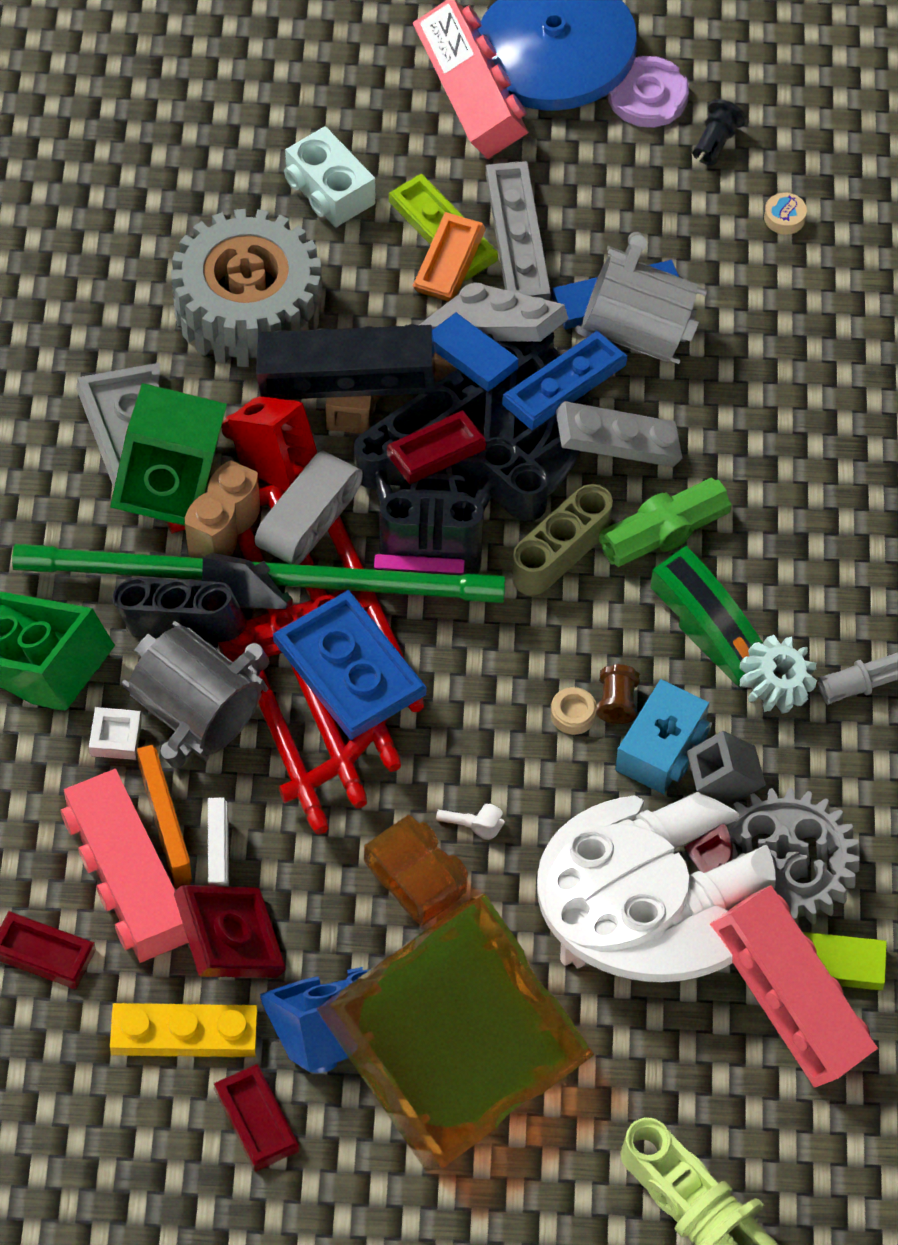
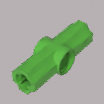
(664, 522)

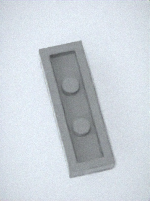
(618, 434)

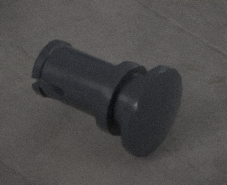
(720, 125)

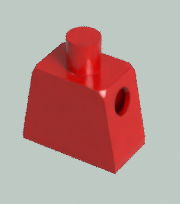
(272, 439)

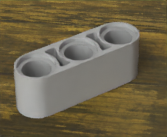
(308, 508)

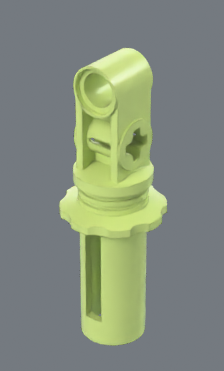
(688, 1191)

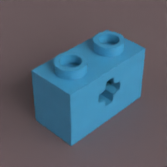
(661, 736)

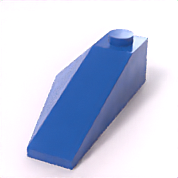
(299, 1024)

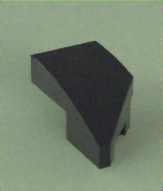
(247, 581)

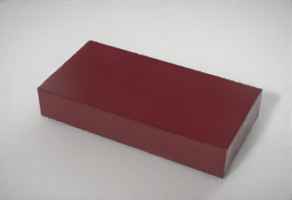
(436, 447)
(44, 950)
(256, 1117)

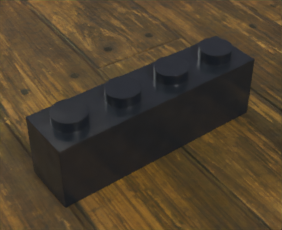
(346, 362)

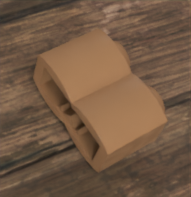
(223, 511)

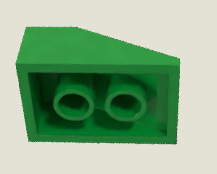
(49, 649)

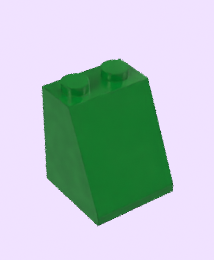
(167, 453)

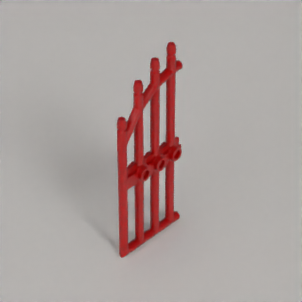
(261, 631)

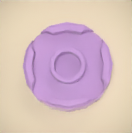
(650, 93)

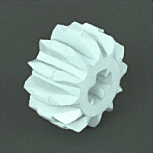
(795, 672)

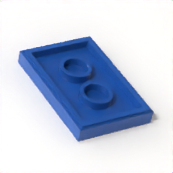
(349, 664)

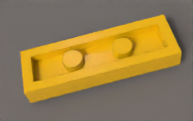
(183, 1030)

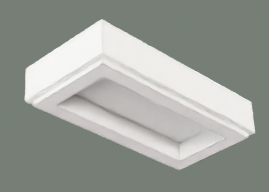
(218, 842)

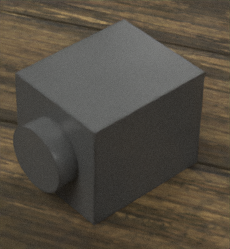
(726, 768)

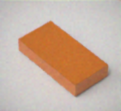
(449, 257)

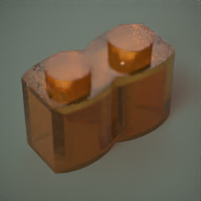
(416, 870)

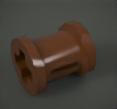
(618, 694)

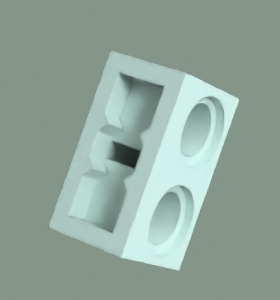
(329, 177)

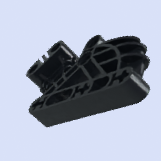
(518, 473)

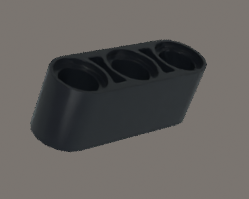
(202, 606)

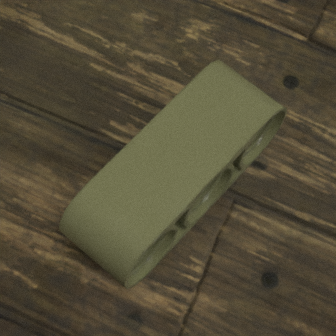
(556, 556)

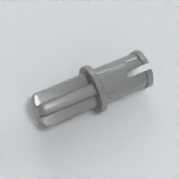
(858, 678)

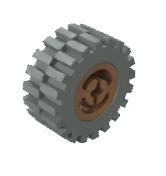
(244, 251)

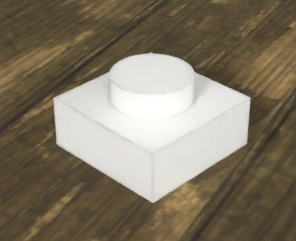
(115, 733)

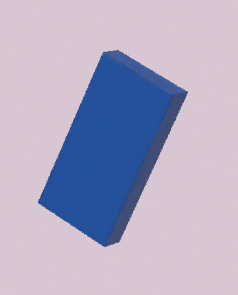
(473, 352)

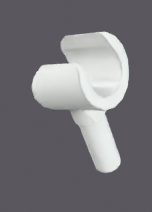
(485, 824)

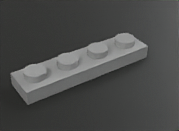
(517, 229)

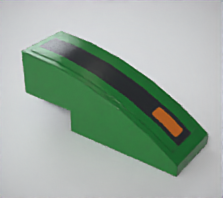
(705, 611)

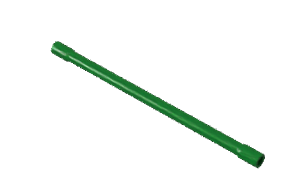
(467, 586)

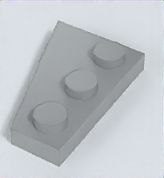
(503, 313)
(109, 406)

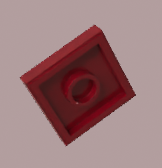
(229, 931)

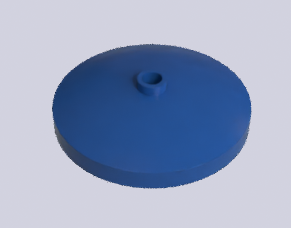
(561, 49)

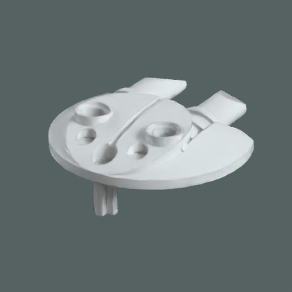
(628, 900)

